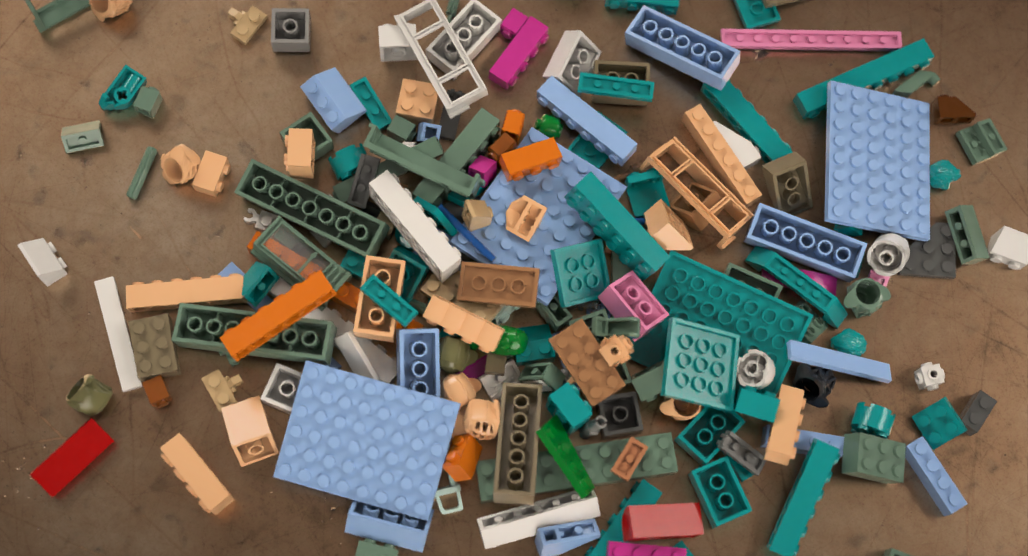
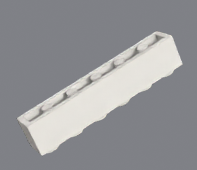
(526, 519)

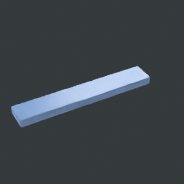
(838, 361)

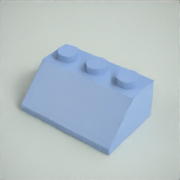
(333, 99)

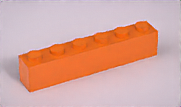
(278, 315)

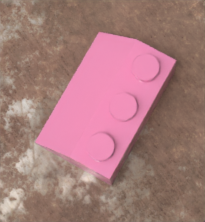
(633, 299)

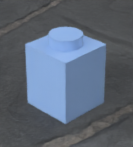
(427, 130)

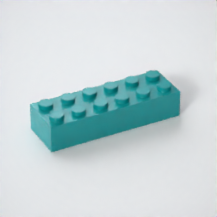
(616, 226)

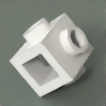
(929, 376)

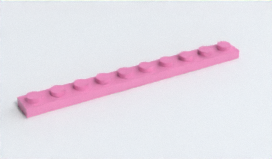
(811, 39)

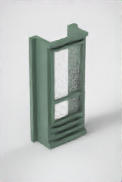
(295, 256)

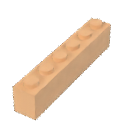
(721, 156)
(197, 291)

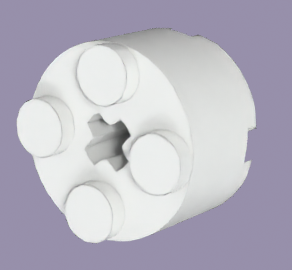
(897, 249)

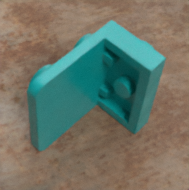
(645, 190)

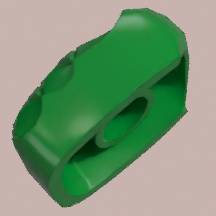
(512, 342)

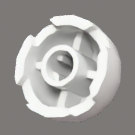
(755, 369)

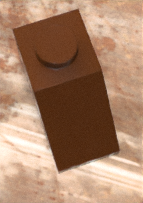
(951, 111)

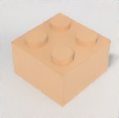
(417, 101)
(300, 153)

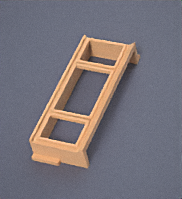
(704, 177)

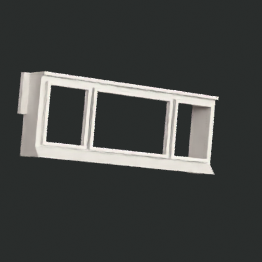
(461, 104)

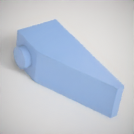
(565, 537)

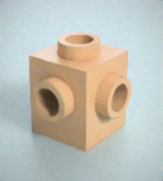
(617, 350)

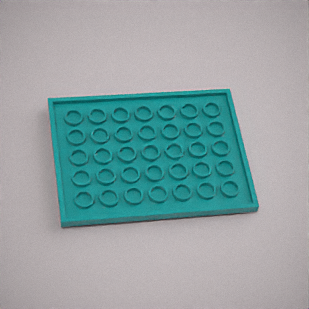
(721, 302)

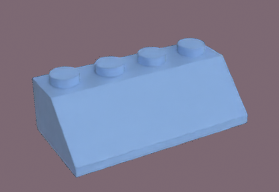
(387, 526)

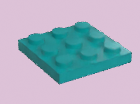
(580, 272)

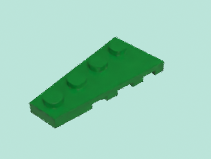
(562, 450)

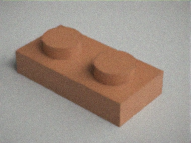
(629, 459)

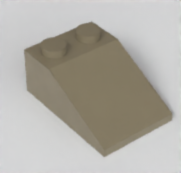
(788, 183)

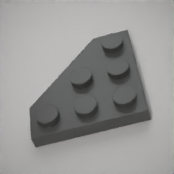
(933, 257)

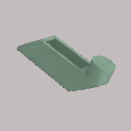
(916, 82)

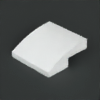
(493, 383)

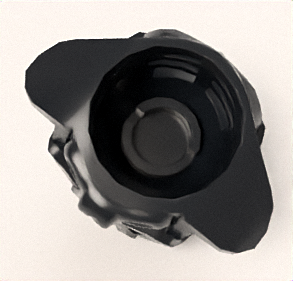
(818, 381)

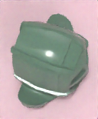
(865, 297)

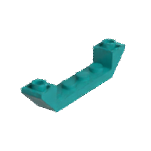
(800, 283)

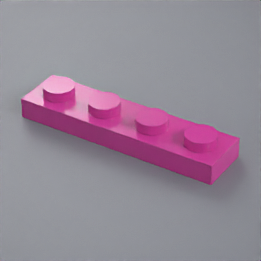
(633, 549)

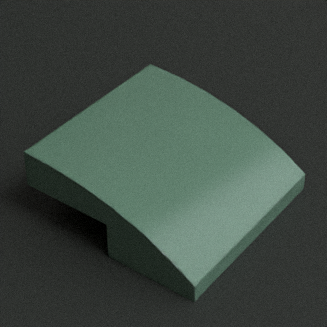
(981, 141)

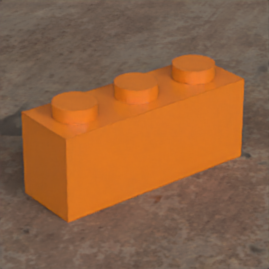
(530, 159)

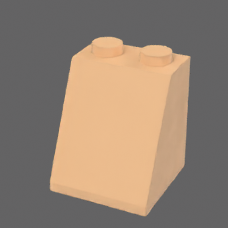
(249, 431)

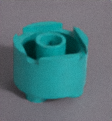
(346, 161)
(872, 420)

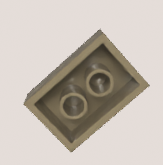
(621, 69)
(153, 347)

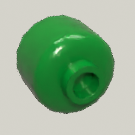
(549, 126)

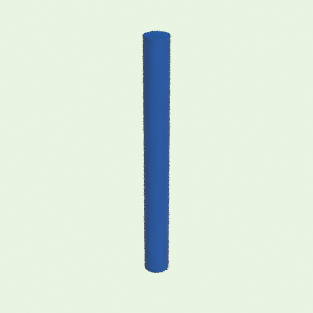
(467, 234)

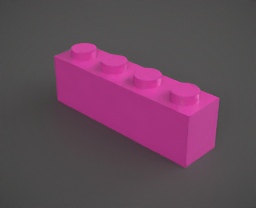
(518, 53)

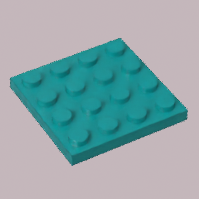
(700, 365)

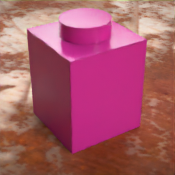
(512, 23)
(485, 167)

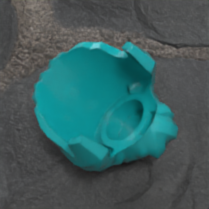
(942, 174)
(849, 342)

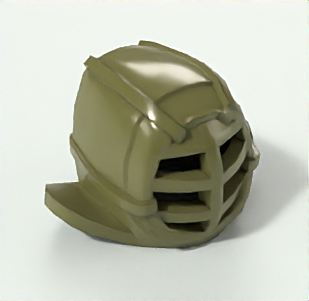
(455, 354)
(89, 395)

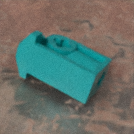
(126, 83)

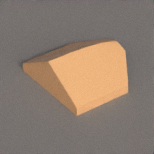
(524, 217)

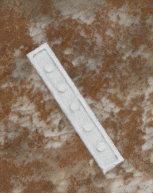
(118, 333)

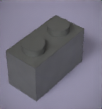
(977, 411)

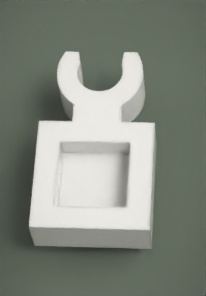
(262, 221)

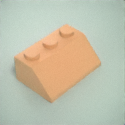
(667, 227)

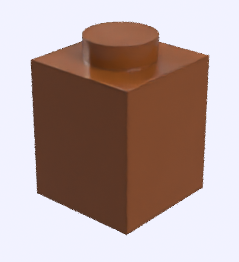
(157, 392)

